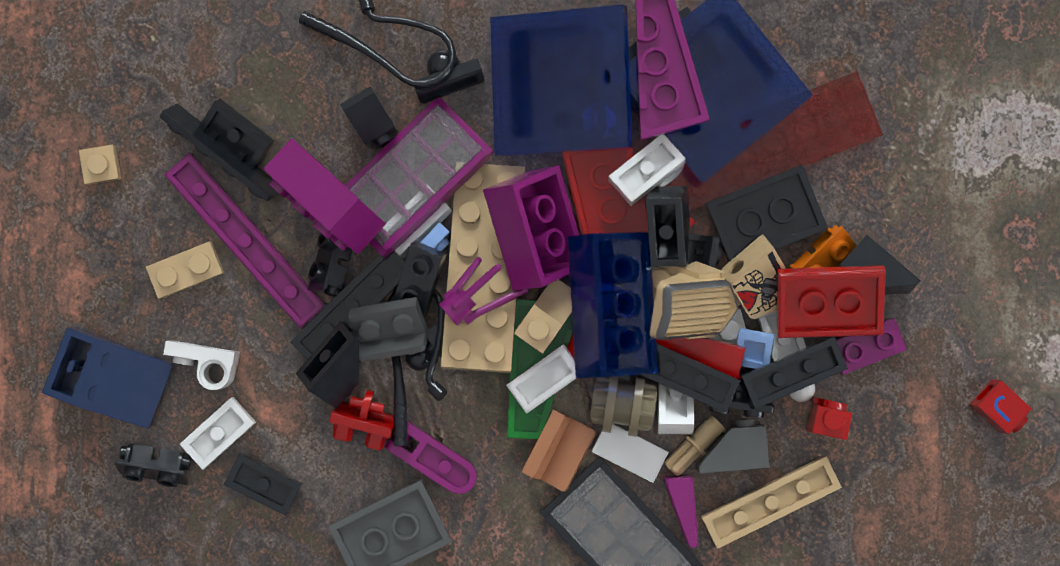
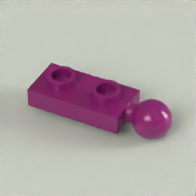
(866, 350)

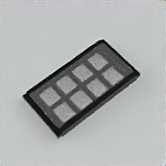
(612, 524)

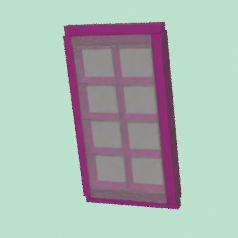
(418, 172)

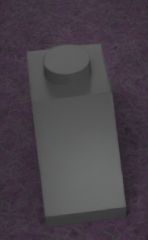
(737, 449)

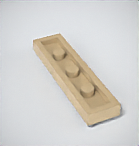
(771, 501)

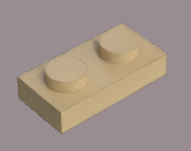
(185, 270)

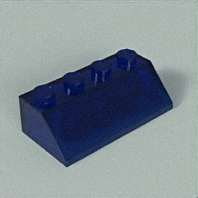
(612, 304)

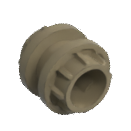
(623, 404)

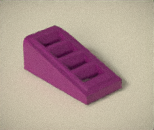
(682, 497)

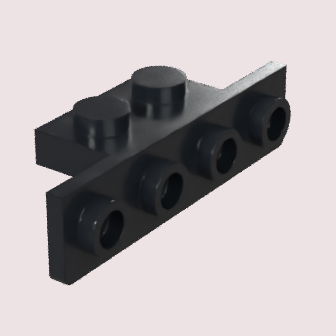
(228, 141)

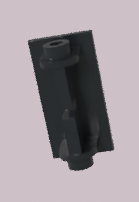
(325, 272)
(139, 465)

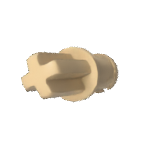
(694, 445)

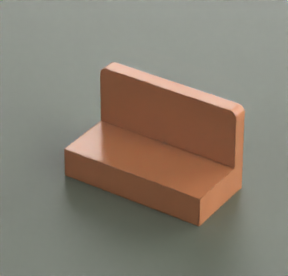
(559, 451)

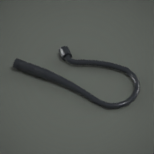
(368, 9)
(434, 389)

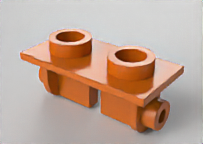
(830, 249)

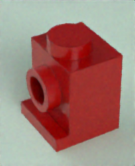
(829, 418)

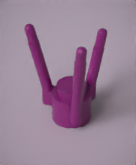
(459, 304)

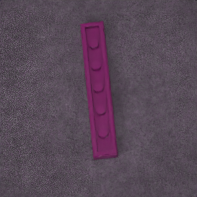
(245, 240)

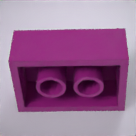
(322, 198)
(533, 226)

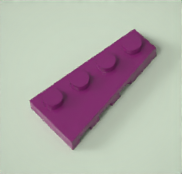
(666, 73)

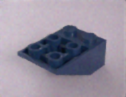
(107, 377)

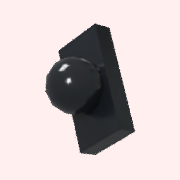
(460, 77)

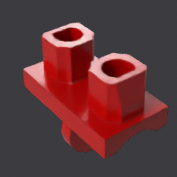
(362, 416)

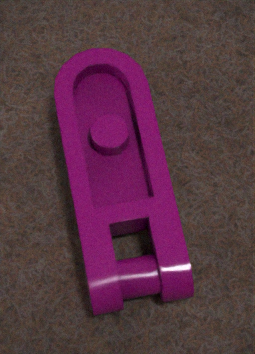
(436, 461)

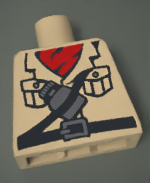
(755, 277)

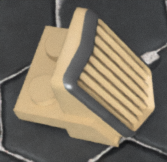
(691, 302)

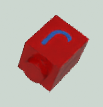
(1001, 407)

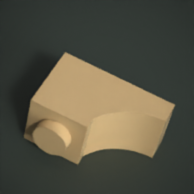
(546, 316)

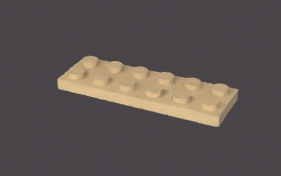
(488, 339)

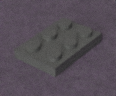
(392, 529)

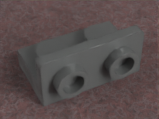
(389, 329)

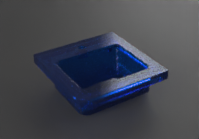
(739, 82)
(555, 84)

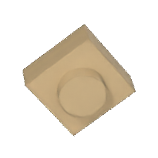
(100, 164)

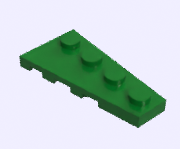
(524, 357)

